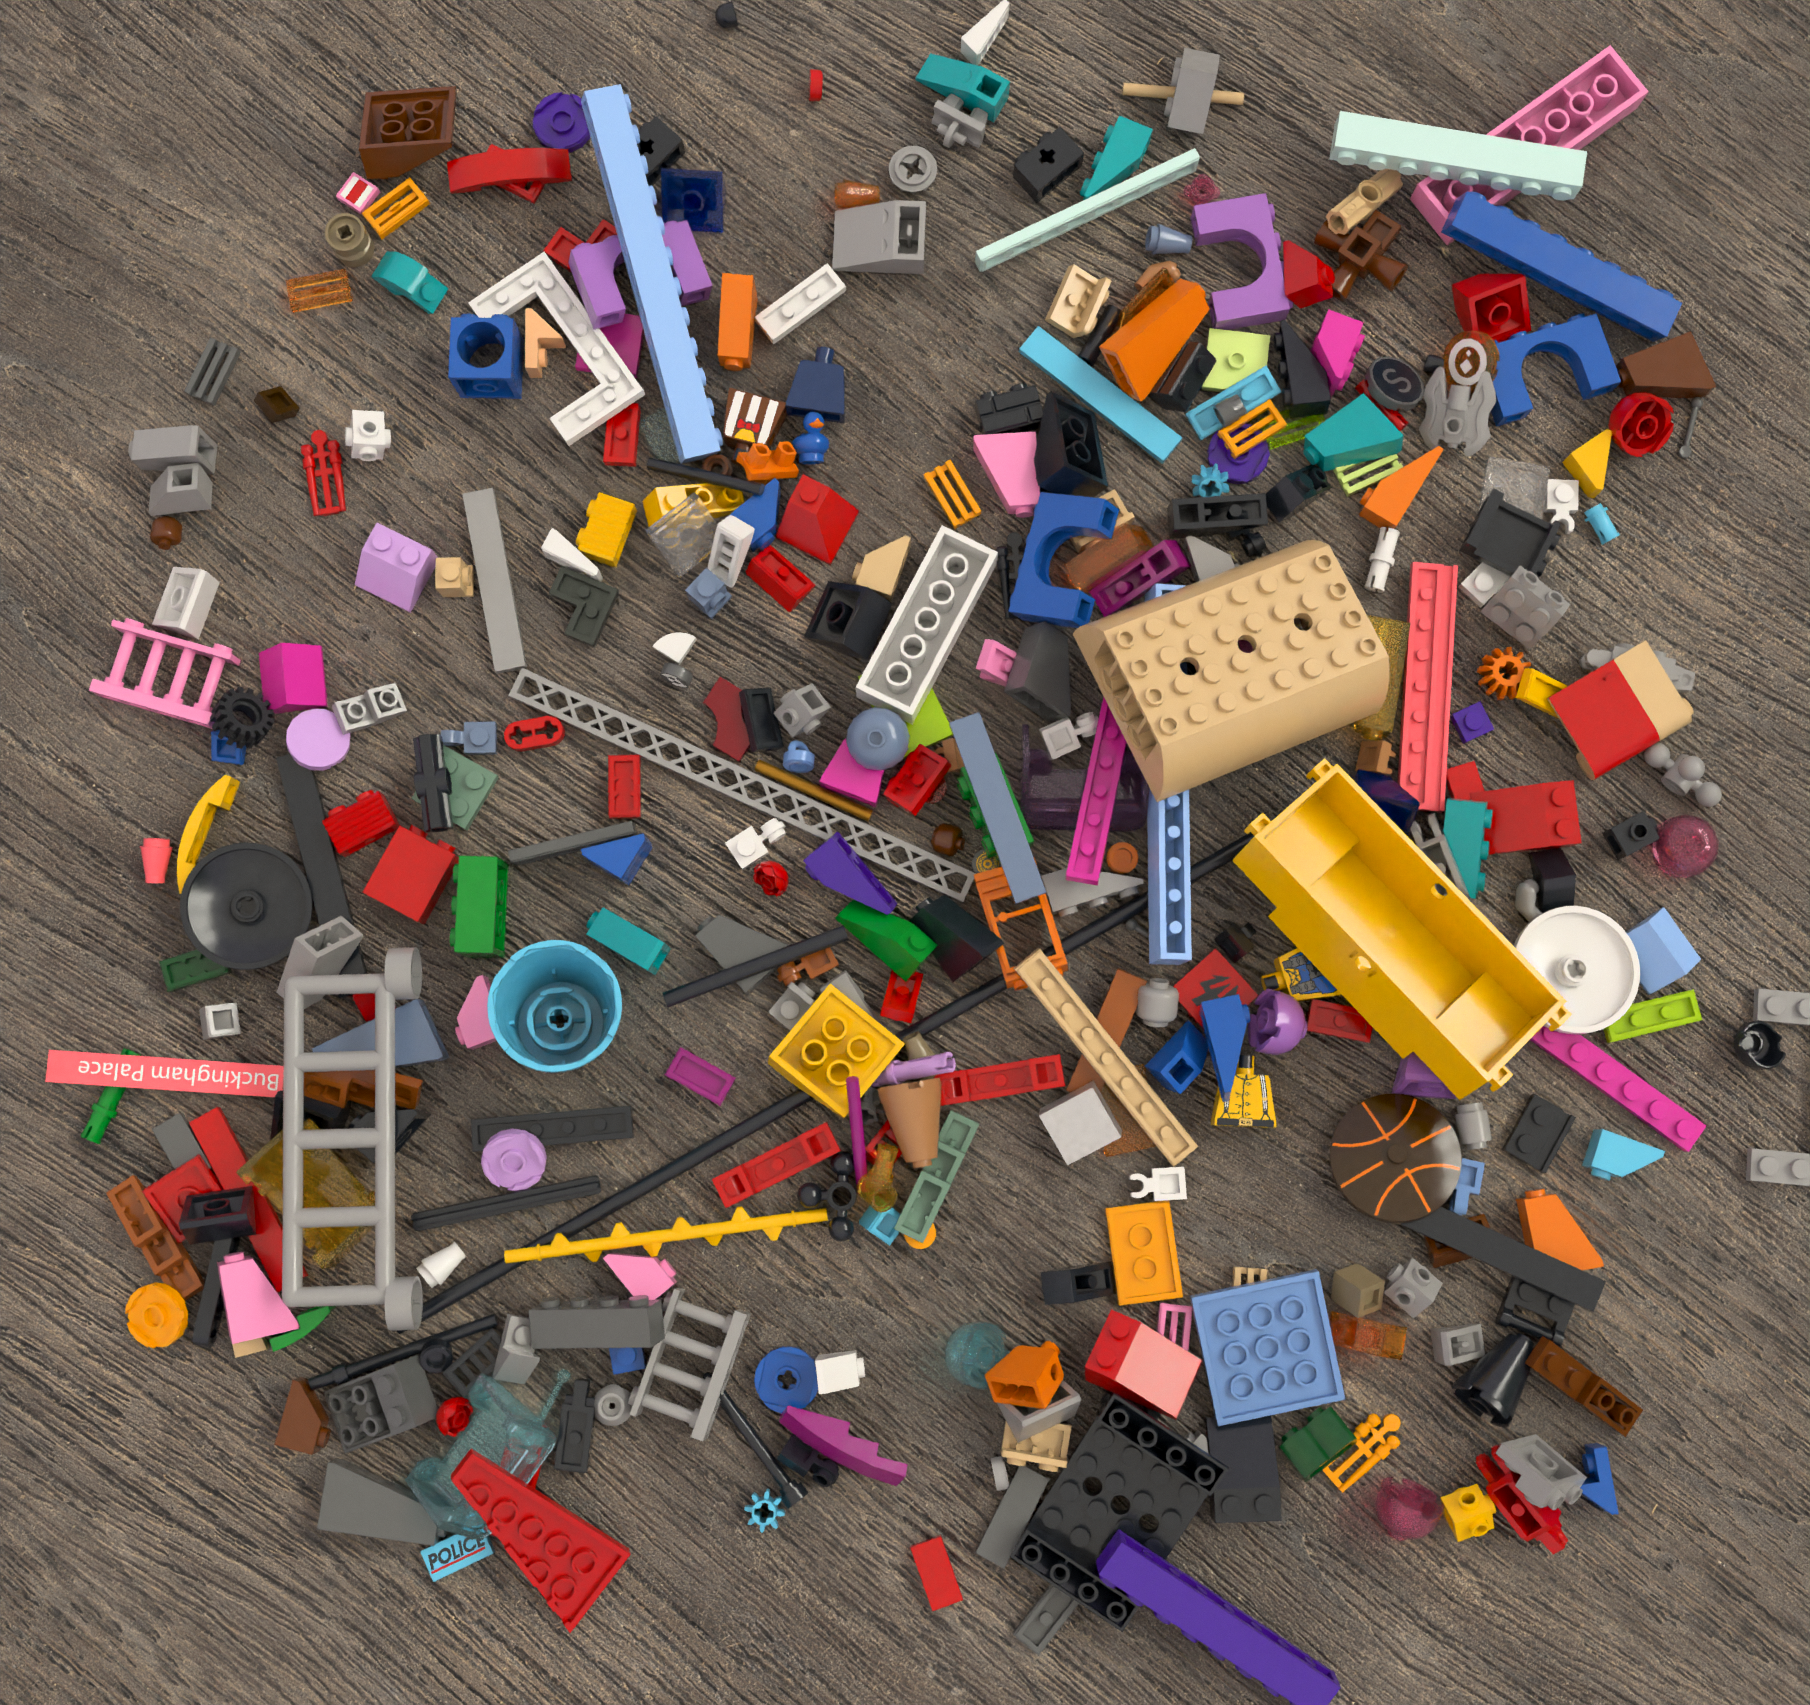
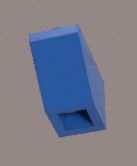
(1180, 1059)

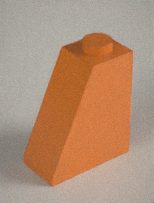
(736, 321)
(1553, 1230)

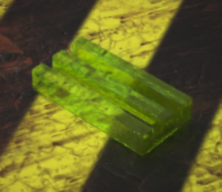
(1295, 436)

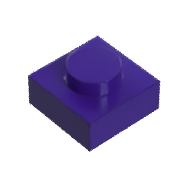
(1471, 722)

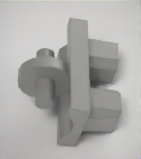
(957, 125)

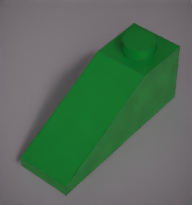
(889, 937)

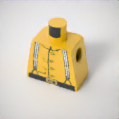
(1249, 1099)

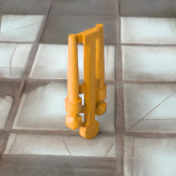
(1390, 1423)

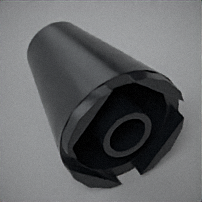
(1497, 1380)

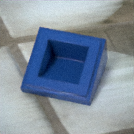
(225, 753)

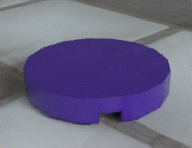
(561, 122)
(1243, 468)

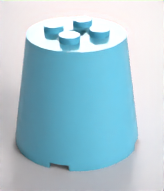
(550, 982)

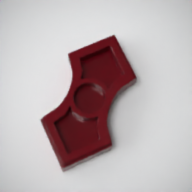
(731, 730)

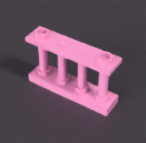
(142, 695)

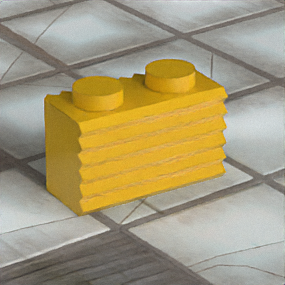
(606, 529)

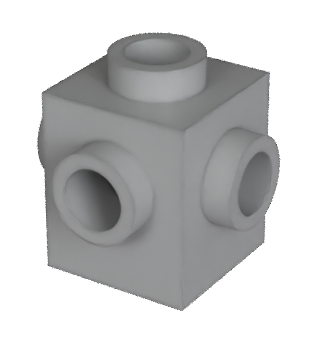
(802, 710)
(1412, 1287)

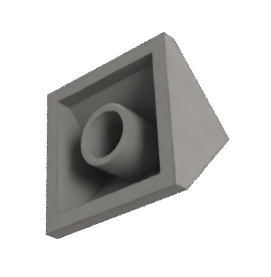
(1030, 1421)

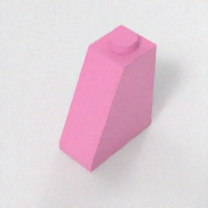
(1011, 469)
(251, 1301)

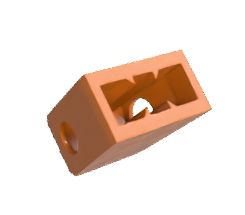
(1026, 1376)

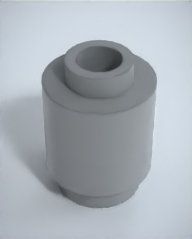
(1473, 1125)

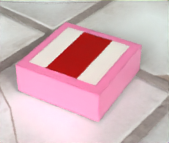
(358, 193)

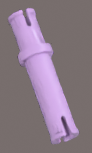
(899, 1072)

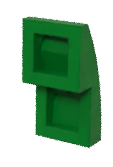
(307, 1320)

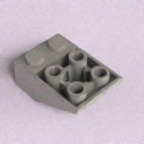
(880, 238)

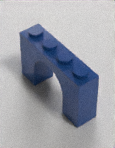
(1576, 341)
(1055, 521)

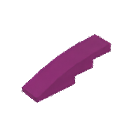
(832, 1440)

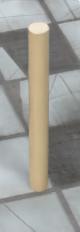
(1163, 92)

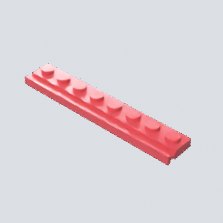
(1428, 684)

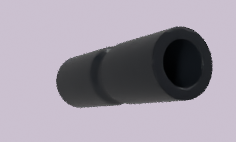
(1102, 331)

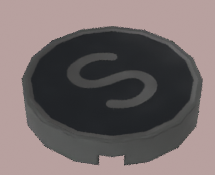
(1394, 383)

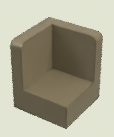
(1357, 1290)

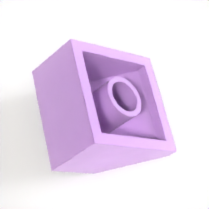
(394, 567)

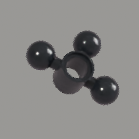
(811, 1195)

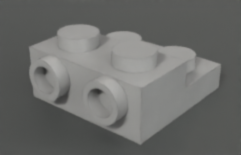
(1525, 607)
(1544, 1473)

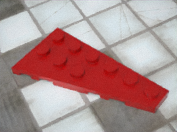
(549, 1543)

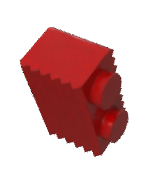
(360, 823)

